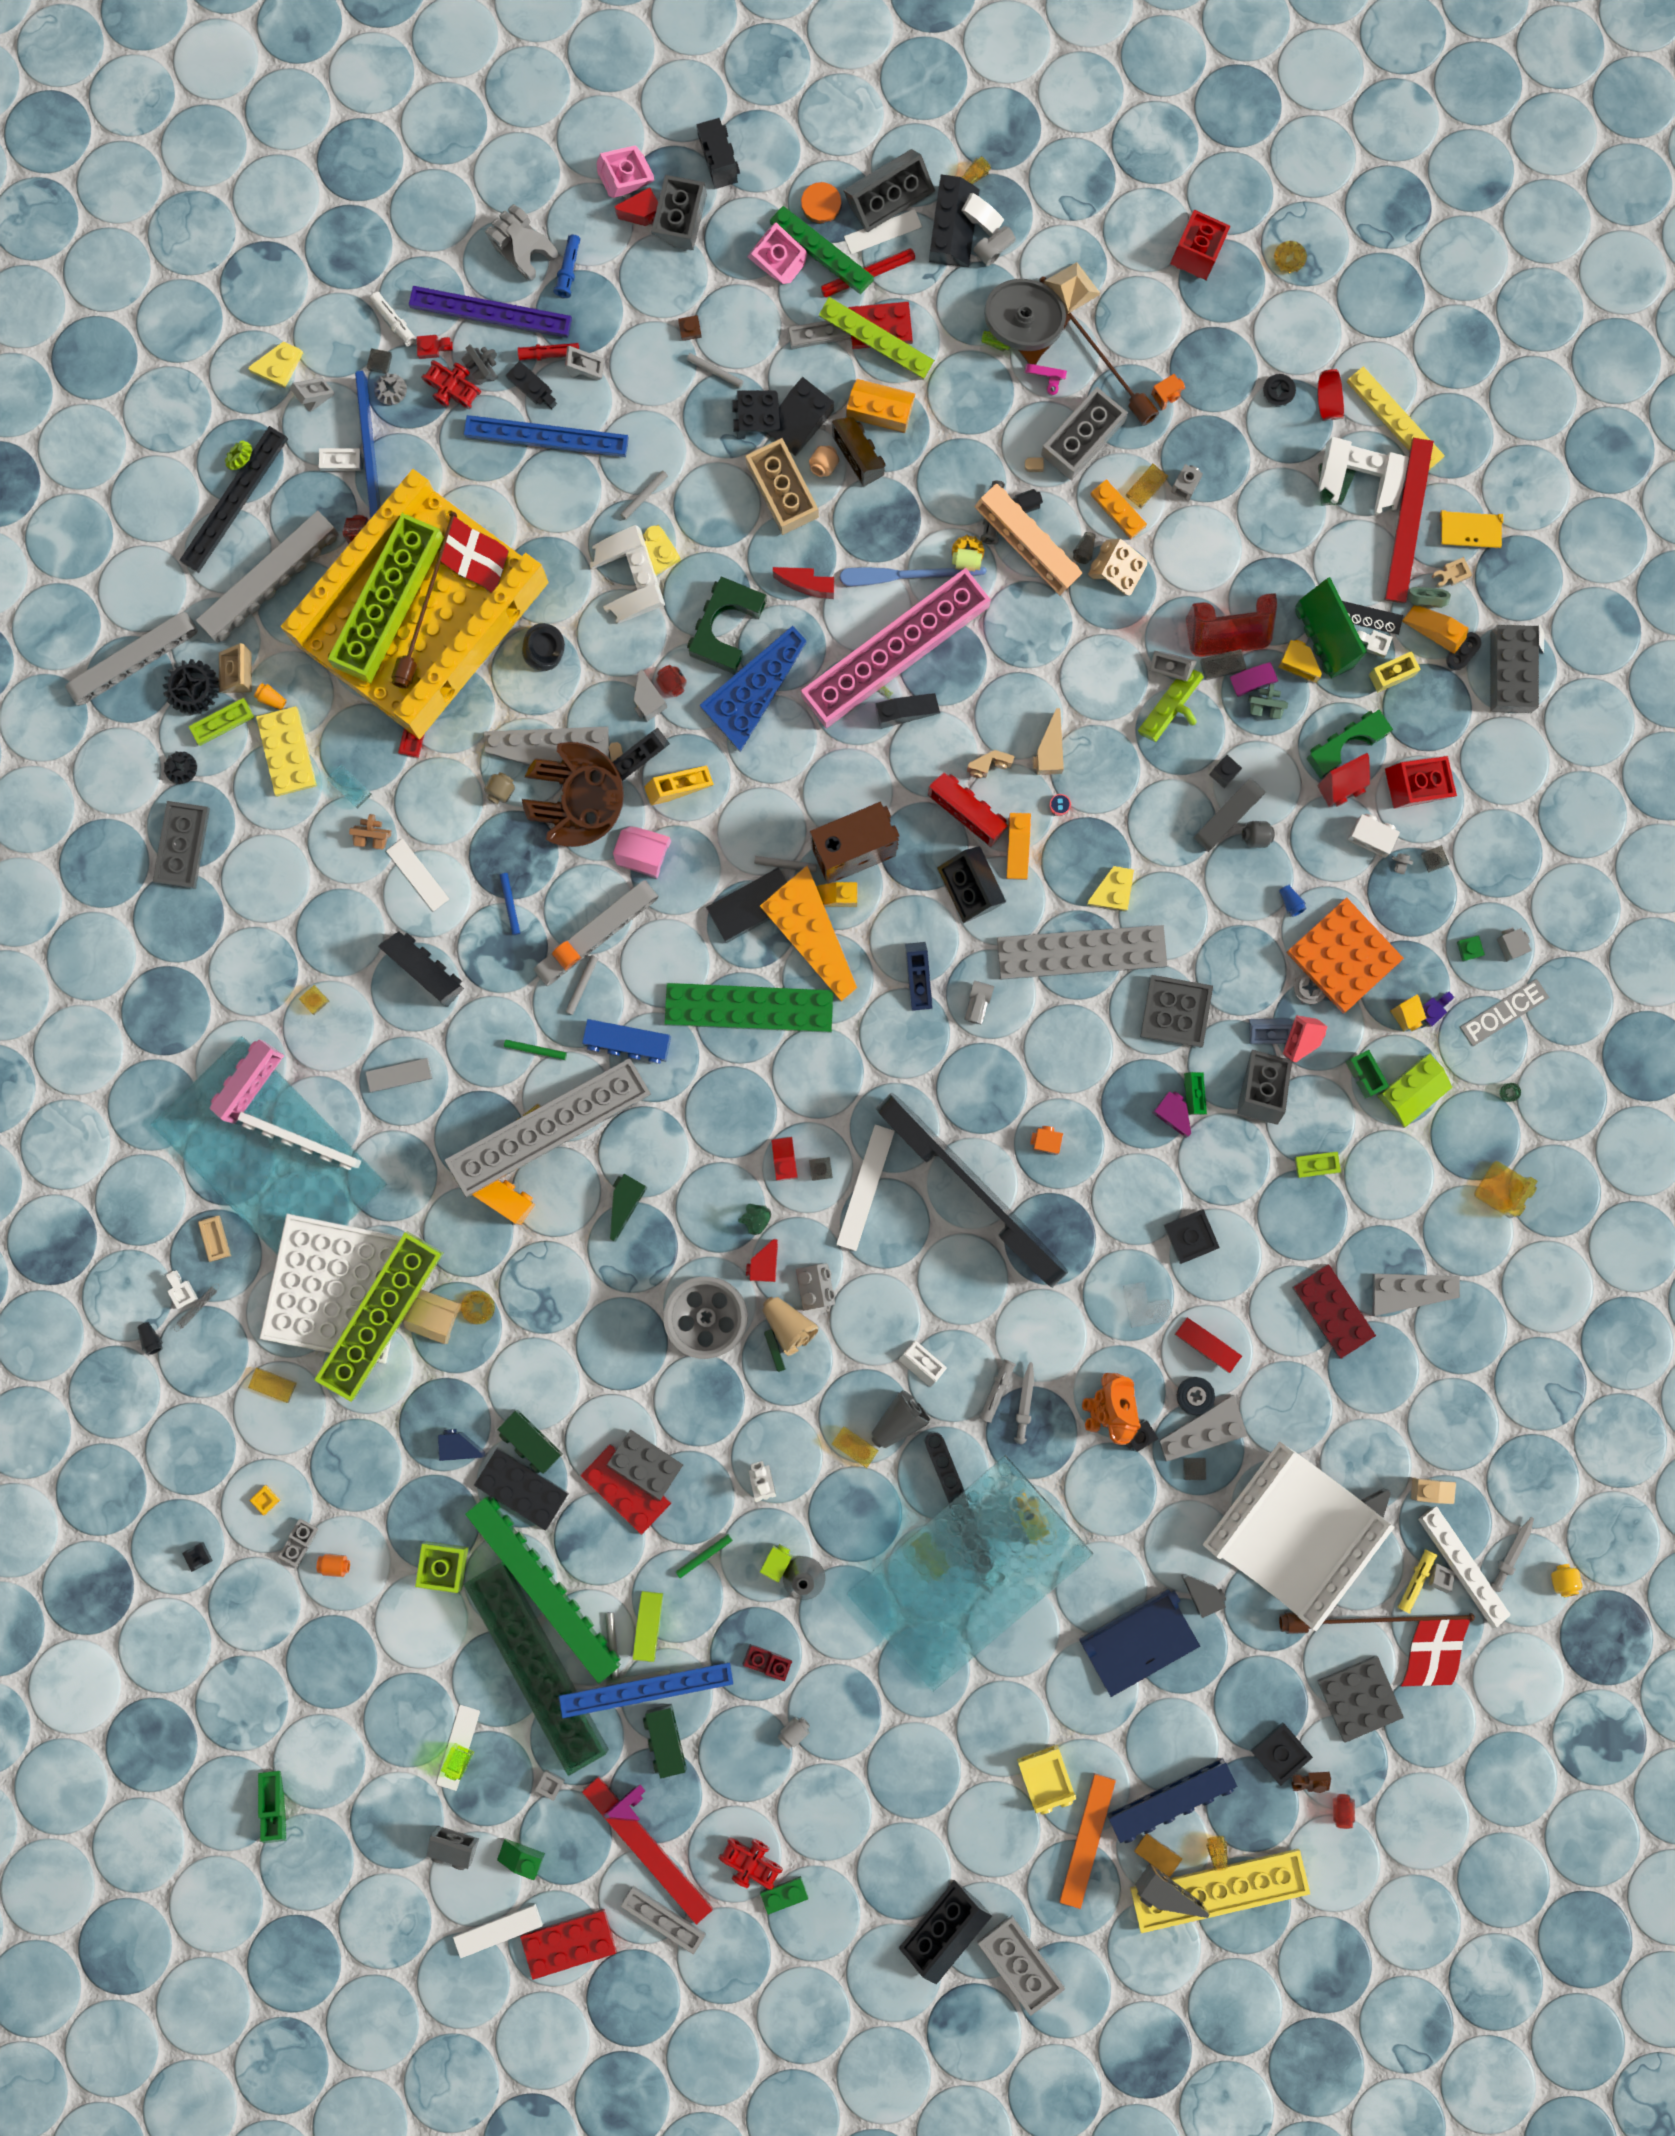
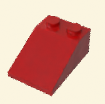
(1200, 245)
(1346, 781)
(1420, 781)

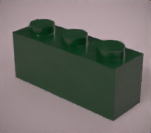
(529, 1442)
(665, 1741)

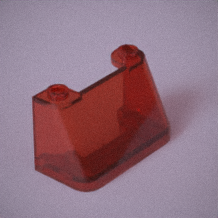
(1219, 635)

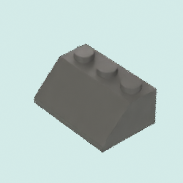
(679, 211)

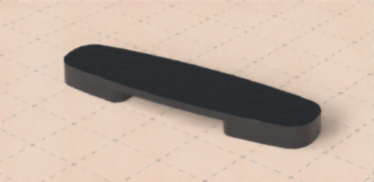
(1015, 1233)

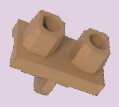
(361, 833)

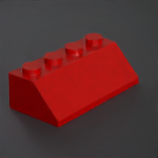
(967, 809)

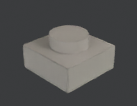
(1441, 1578)
(549, 1785)

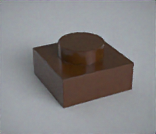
(689, 328)

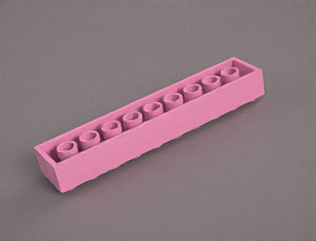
(895, 648)

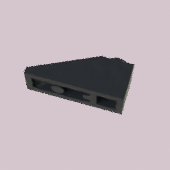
(906, 709)
(640, 753)

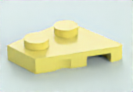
(278, 364)
(1114, 890)

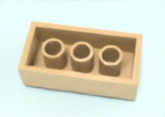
(782, 486)

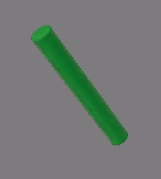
(535, 1049)
(704, 1556)

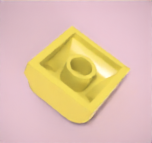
(660, 549)

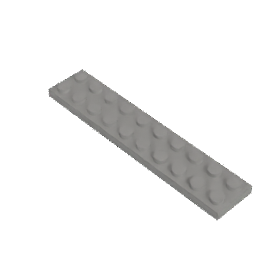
(547, 1128)

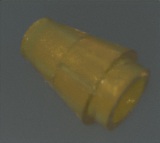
(977, 170)
(1218, 1852)

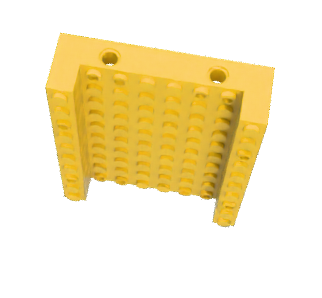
(458, 626)

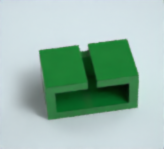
(1368, 1072)

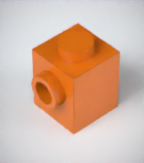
(1046, 1140)

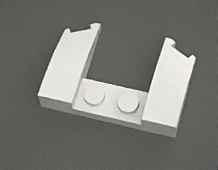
(1390, 469)
(648, 593)

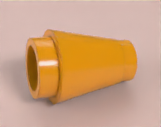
(269, 696)

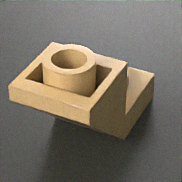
(980, 767)

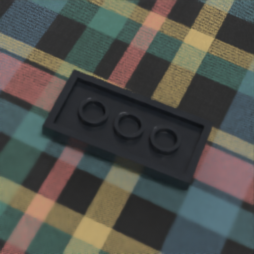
(521, 1489)

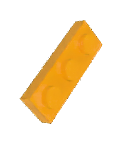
(1118, 509)

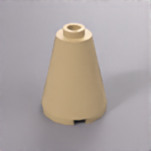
(788, 1325)

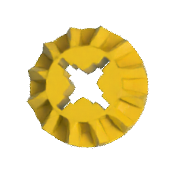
(972, 541)

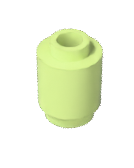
(967, 559)

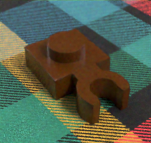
(1314, 1782)

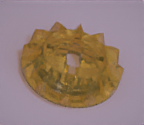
(1288, 248)
(487, 1309)

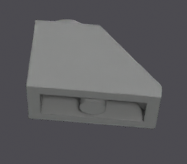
(647, 698)

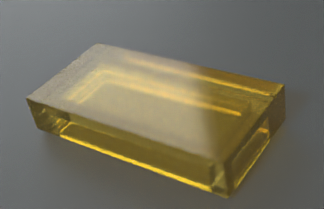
(272, 1385)

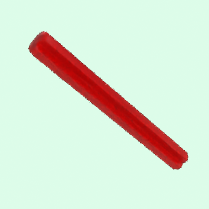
(874, 269)

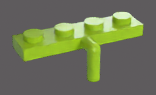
(1169, 706)

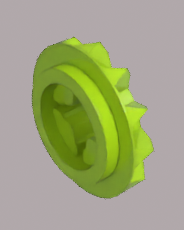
(238, 455)

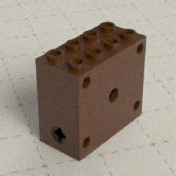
(854, 842)

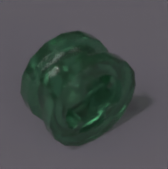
(1503, 1095)

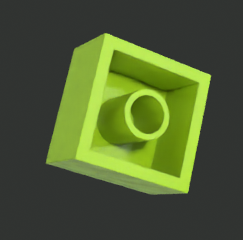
(441, 1567)

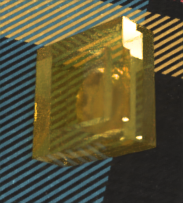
(314, 999)

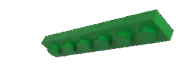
(823, 250)

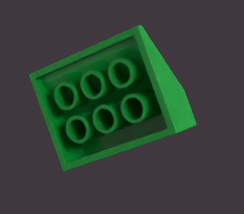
(1330, 629)

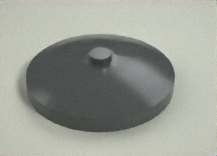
(1025, 314)

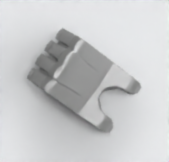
(518, 240)

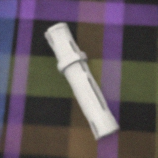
(397, 325)

